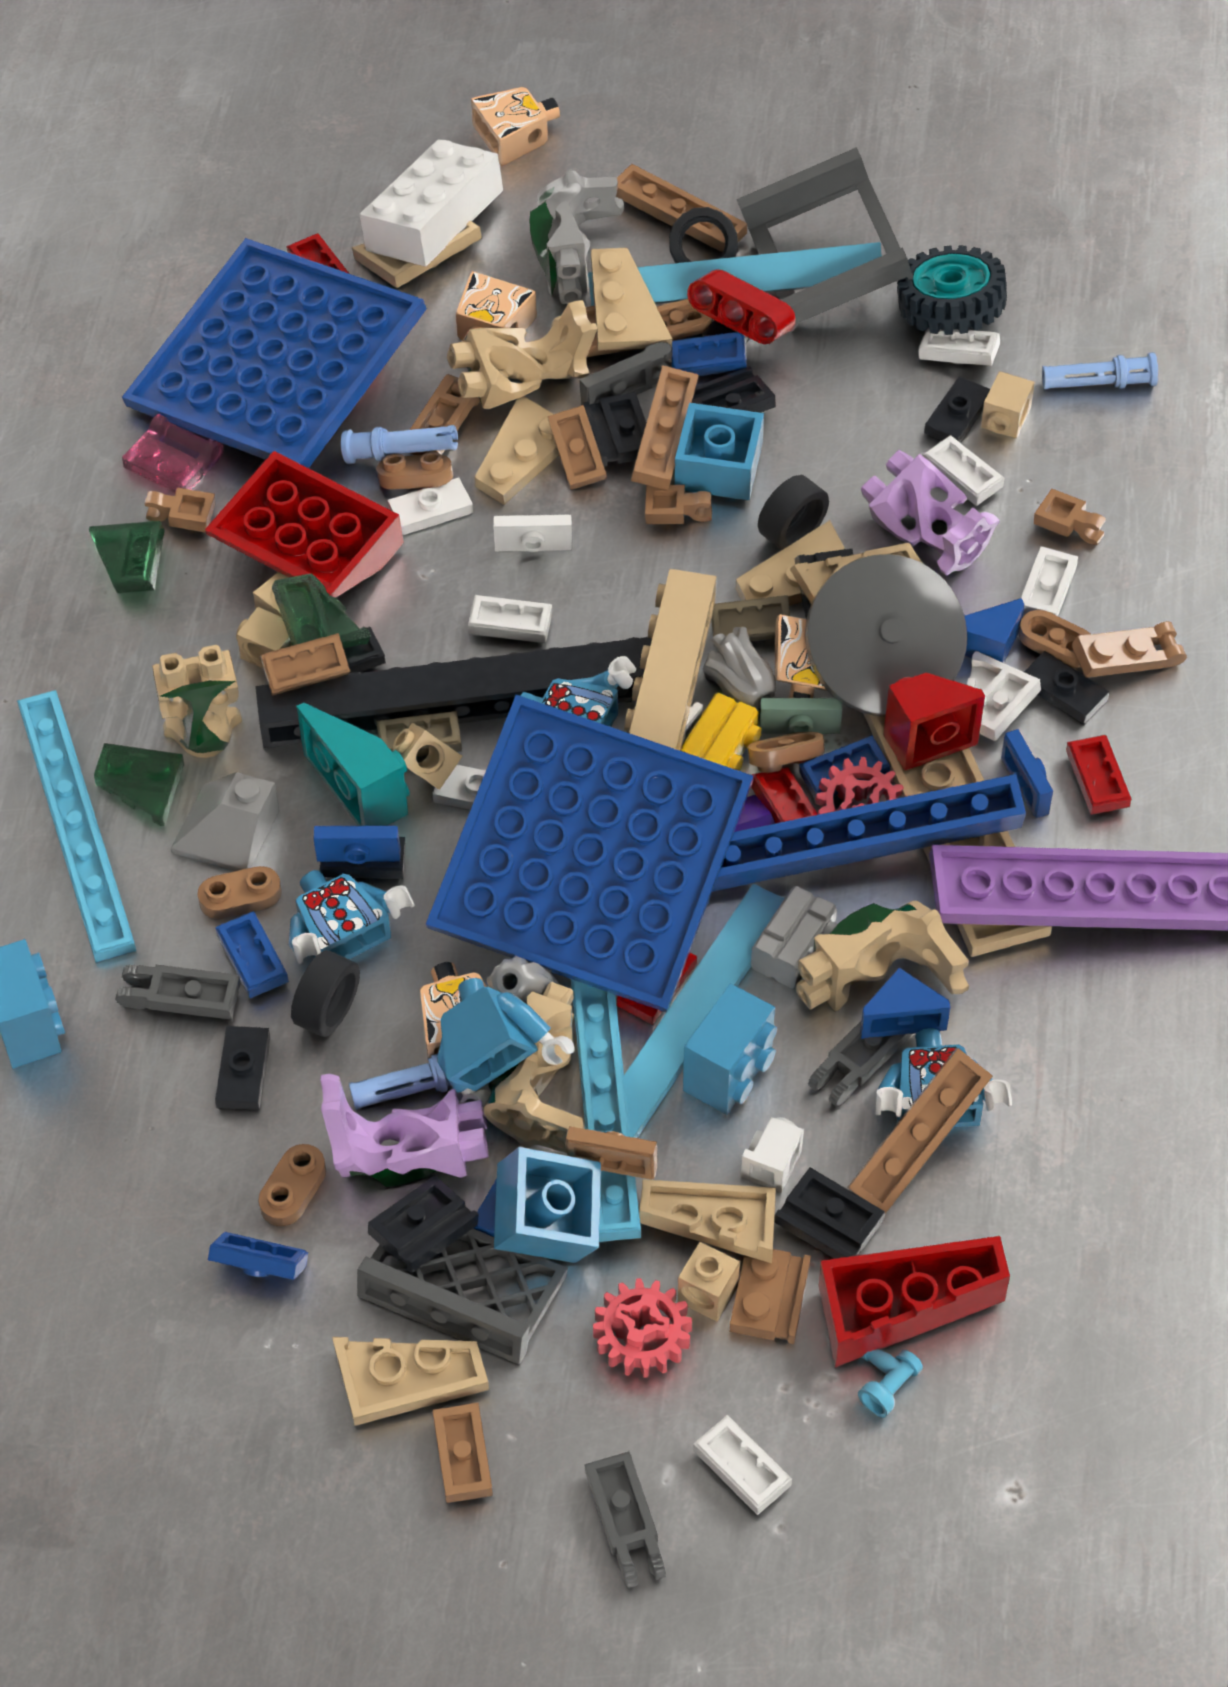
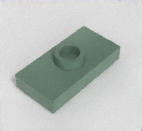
(800, 715)

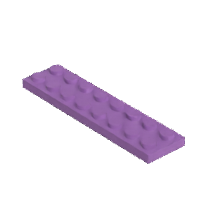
(1080, 887)

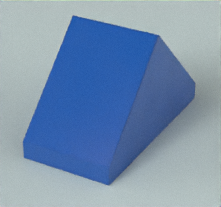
(994, 630)
(904, 1008)

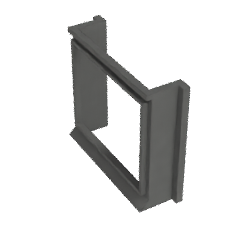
(810, 190)

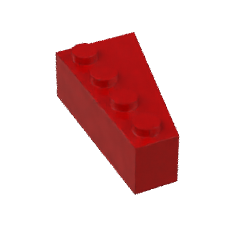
(906, 1292)

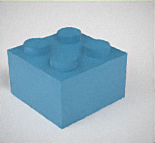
(719, 450)
(27, 1006)
(729, 1049)
(547, 1205)

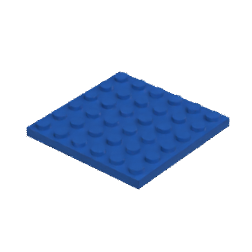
(274, 353)
(590, 852)

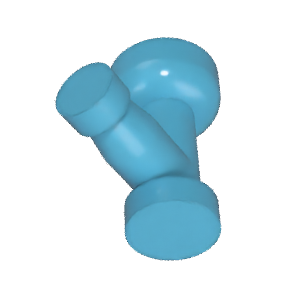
(879, 1395)

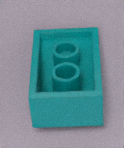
(355, 767)

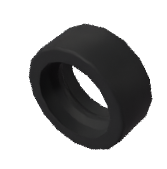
(702, 214)
(792, 511)
(325, 993)

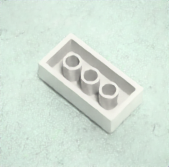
(431, 202)

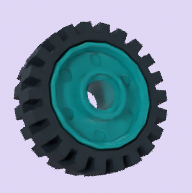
(953, 290)

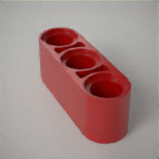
(741, 306)

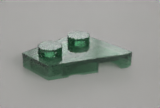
(130, 553)
(313, 613)
(140, 777)

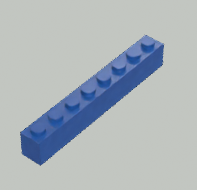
(872, 831)

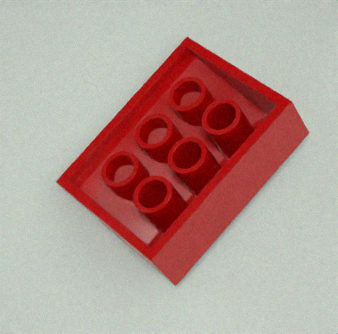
(308, 526)

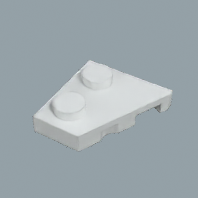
(1005, 692)

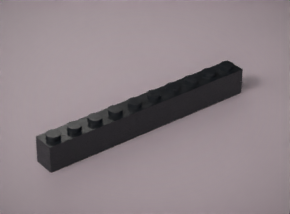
(472, 687)

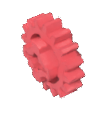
(850, 788)
(658, 1338)

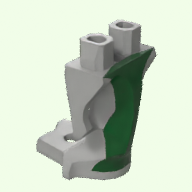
(556, 231)

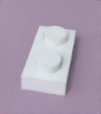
(1049, 581)

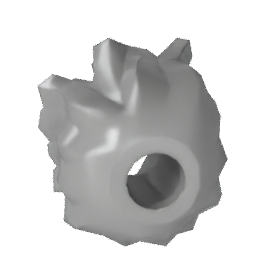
(740, 669)
(530, 977)

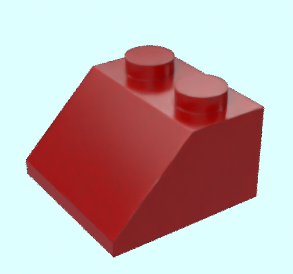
(931, 718)

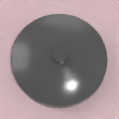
(881, 624)

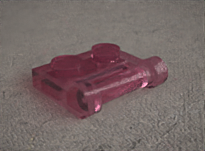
(167, 464)

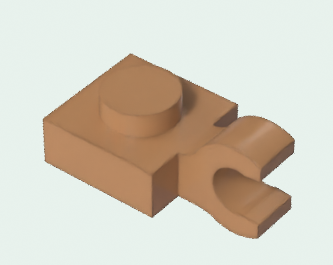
(672, 504)
(185, 510)
(1067, 513)

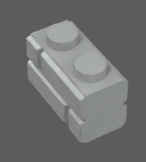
(791, 935)

